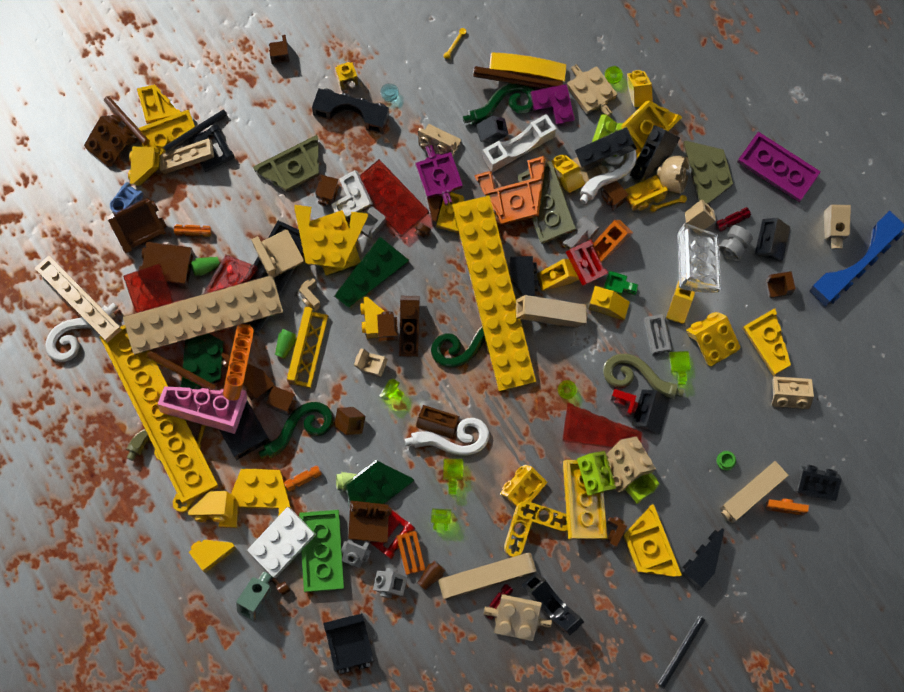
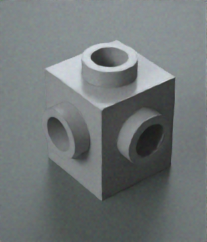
(355, 552)
(389, 583)

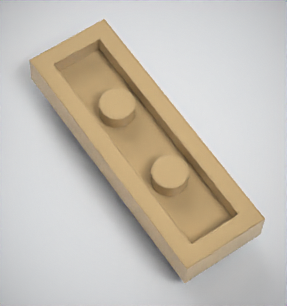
(186, 156)

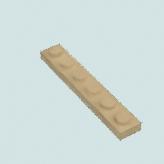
(78, 299)

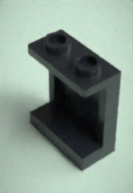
(248, 435)
(349, 643)

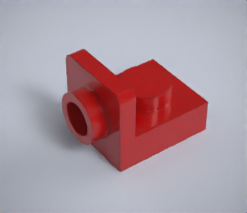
(622, 398)

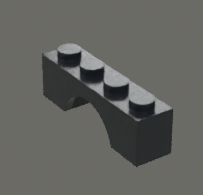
(329, 104)

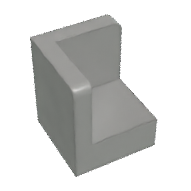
(374, 223)

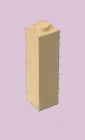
(551, 311)
(753, 492)

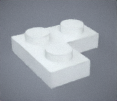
(357, 195)

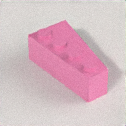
(203, 407)

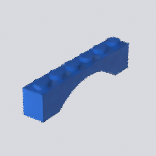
(832, 283)

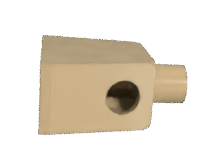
(837, 218)

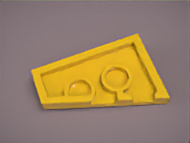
(768, 341)

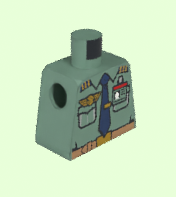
(251, 603)

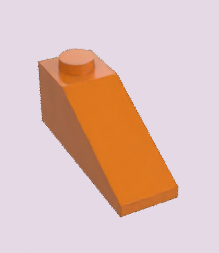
(611, 239)

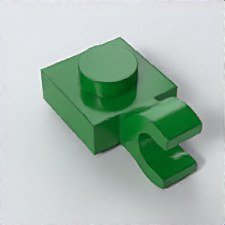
(618, 284)

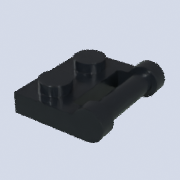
(216, 161)

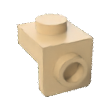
(308, 298)
(370, 363)

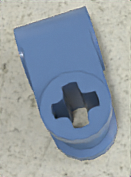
(125, 197)

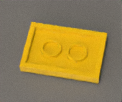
(337, 222)

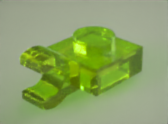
(680, 364)
(453, 471)

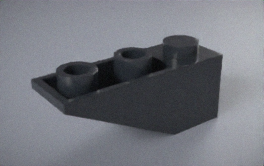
(656, 150)
(522, 275)
(704, 565)

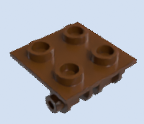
(368, 521)

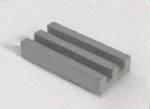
(660, 350)

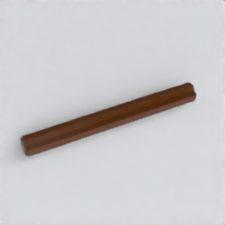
(515, 78)

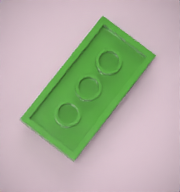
(323, 554)

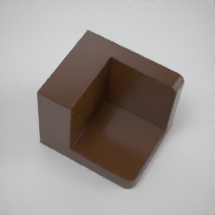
(279, 51)
(780, 284)
(349, 420)

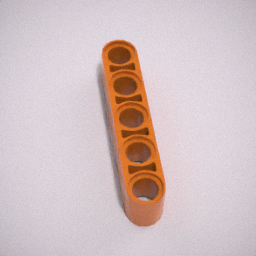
(238, 362)

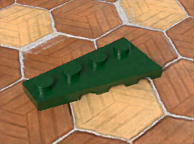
(373, 269)

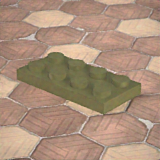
(554, 213)

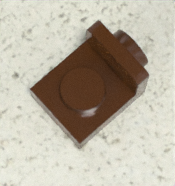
(615, 536)

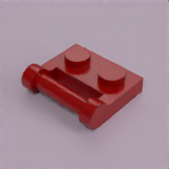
(586, 262)
(394, 521)

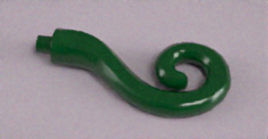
(481, 114)
(471, 351)
(280, 443)

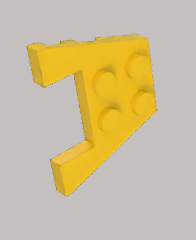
(325, 245)
(257, 490)

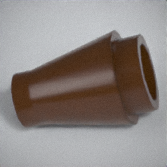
(431, 575)

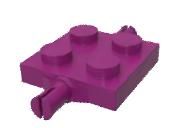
(438, 175)

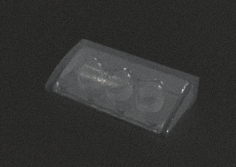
(698, 260)

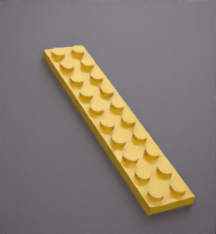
(493, 293)
(168, 433)

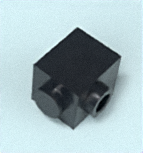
(492, 129)

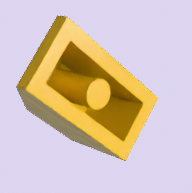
(557, 275)
(608, 303)
(210, 553)

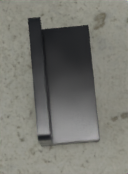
(772, 238)
(651, 411)

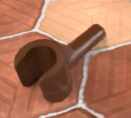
(282, 587)

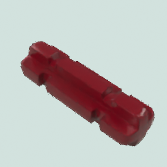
(733, 219)
(505, 590)

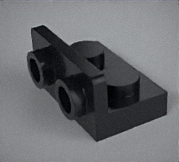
(819, 482)

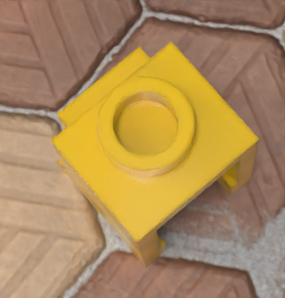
(345, 72)

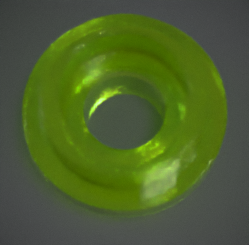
(613, 70)
(567, 383)

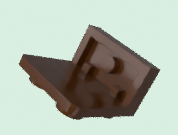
(109, 139)

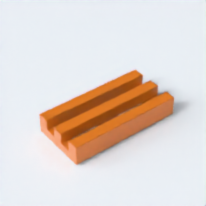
(418, 551)

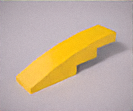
(528, 66)

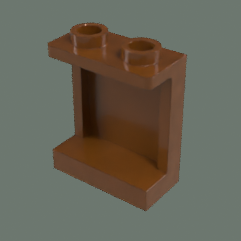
(137, 224)
(173, 259)

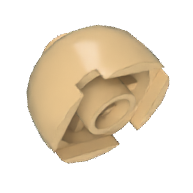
(673, 173)

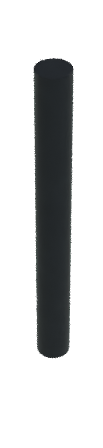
(194, 131)
(681, 652)

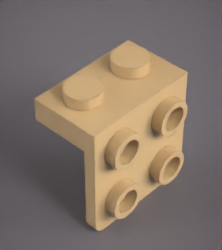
(628, 462)

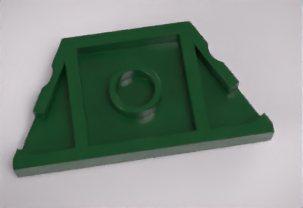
(203, 359)
(376, 484)

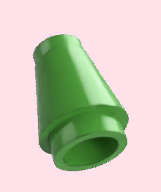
(204, 265)
(284, 343)

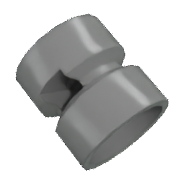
(736, 243)

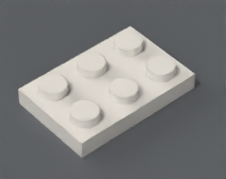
(281, 542)

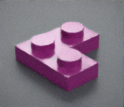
(558, 99)

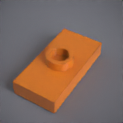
(786, 506)

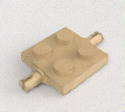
(591, 90)
(517, 617)

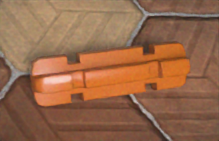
(192, 230)
(302, 478)

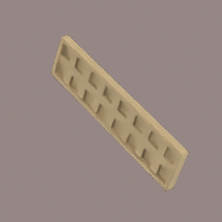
(202, 314)

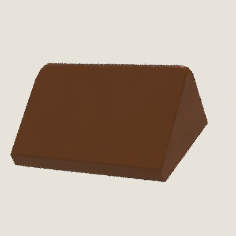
(437, 421)

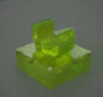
(391, 391)
(441, 516)

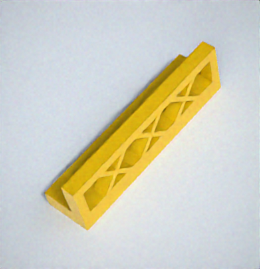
(301, 343)

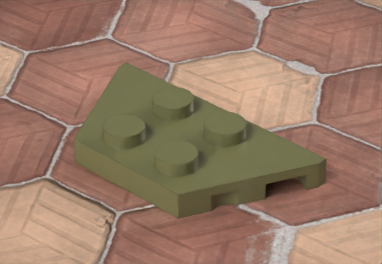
(292, 166)
(708, 170)

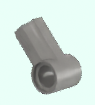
(585, 231)

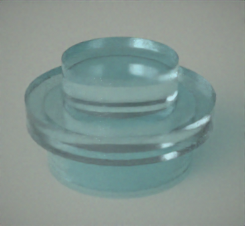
(389, 92)

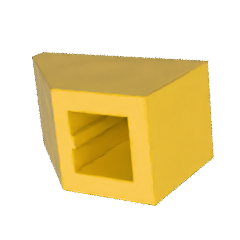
(639, 87)
(143, 164)
(568, 173)
(680, 305)
(370, 311)
(213, 506)

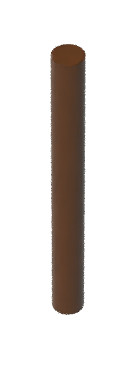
(126, 120)
(181, 371)

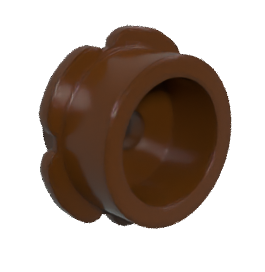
(422, 229)

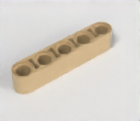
(487, 576)

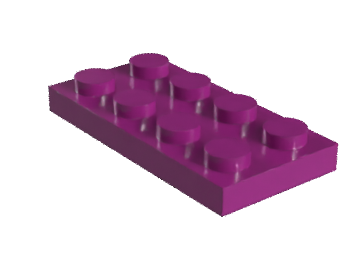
(778, 166)

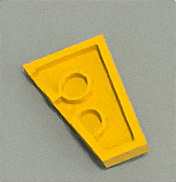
(167, 129)

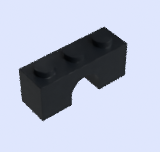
(593, 154)

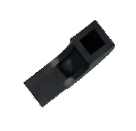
(552, 605)

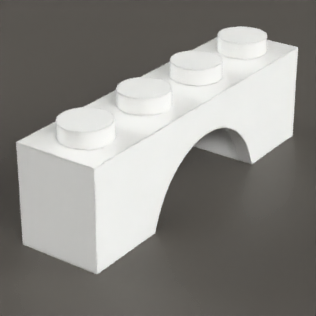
(533, 136)

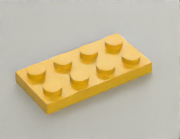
(584, 513)

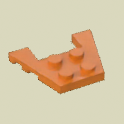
(519, 199)

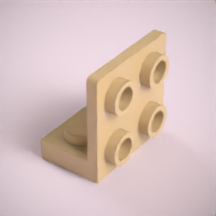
(441, 140)
(278, 253)

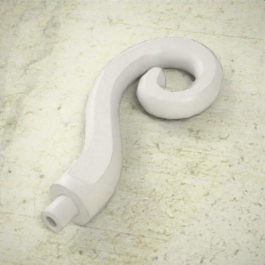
(594, 184)
(61, 328)
(425, 438)

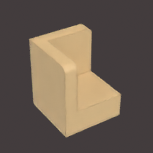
(700, 215)

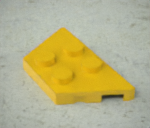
(644, 119)
(650, 546)

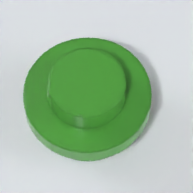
(726, 460)

